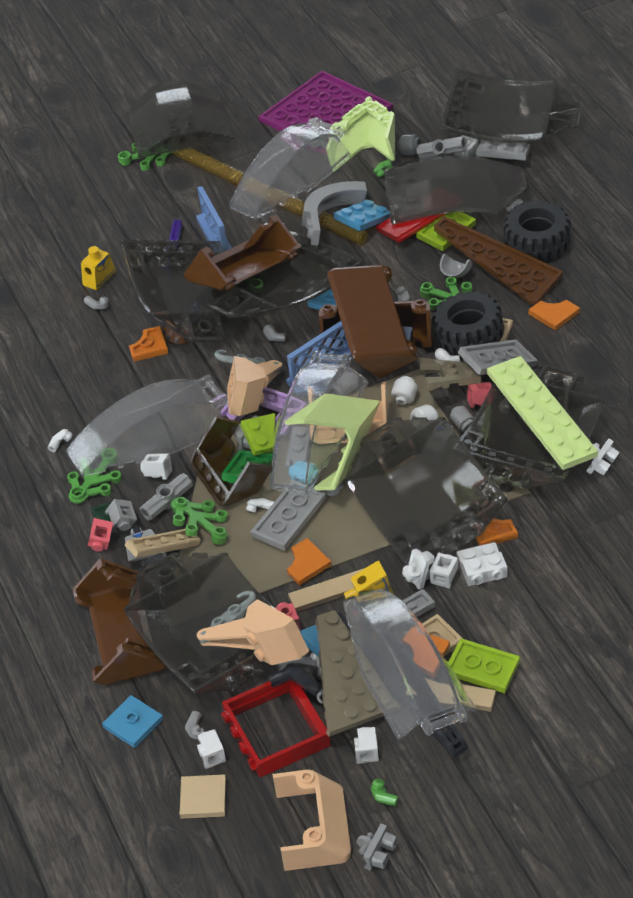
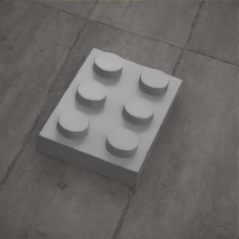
(503, 150)

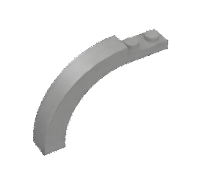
(328, 197)

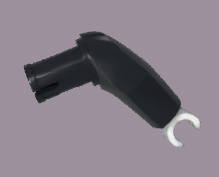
(299, 676)

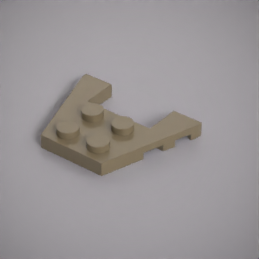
(450, 371)

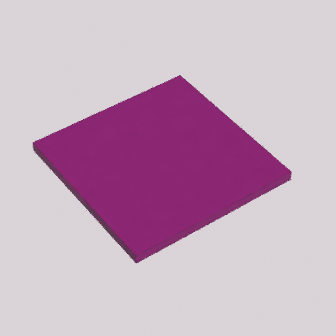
(319, 97)

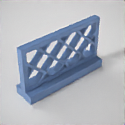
(211, 222)
(317, 343)

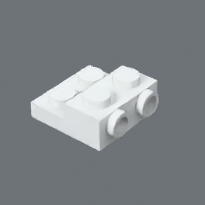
(482, 564)

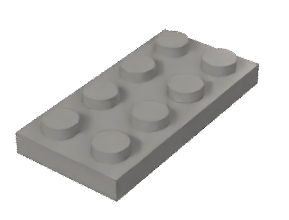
(490, 354)
(287, 517)

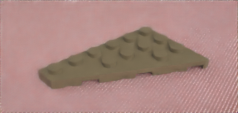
(344, 690)

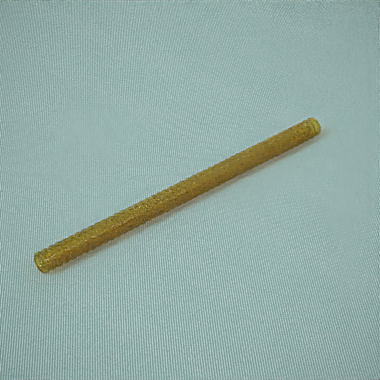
(295, 205)

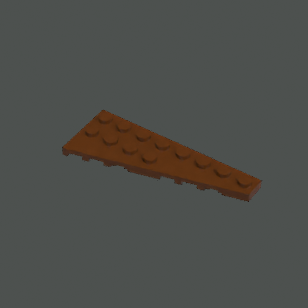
(515, 269)

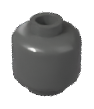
(408, 144)

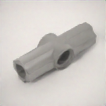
(450, 146)
(164, 496)

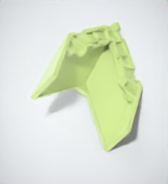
(368, 127)
(343, 412)

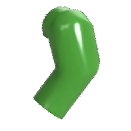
(379, 169)
(381, 795)

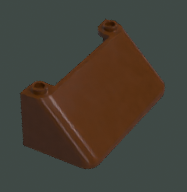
(265, 249)
(411, 314)
(371, 318)
(121, 648)

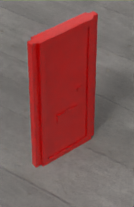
(401, 231)

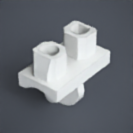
(608, 453)
(417, 570)

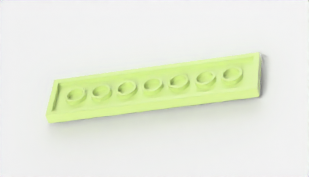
(542, 413)

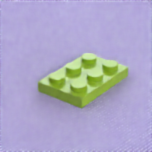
(432, 238)
(483, 665)

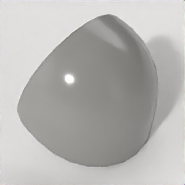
(453, 268)

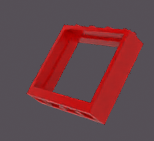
(289, 755)

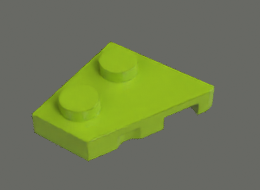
(259, 433)

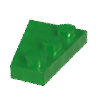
(240, 460)

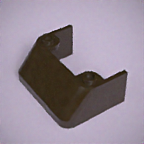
(214, 455)

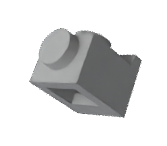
(124, 517)

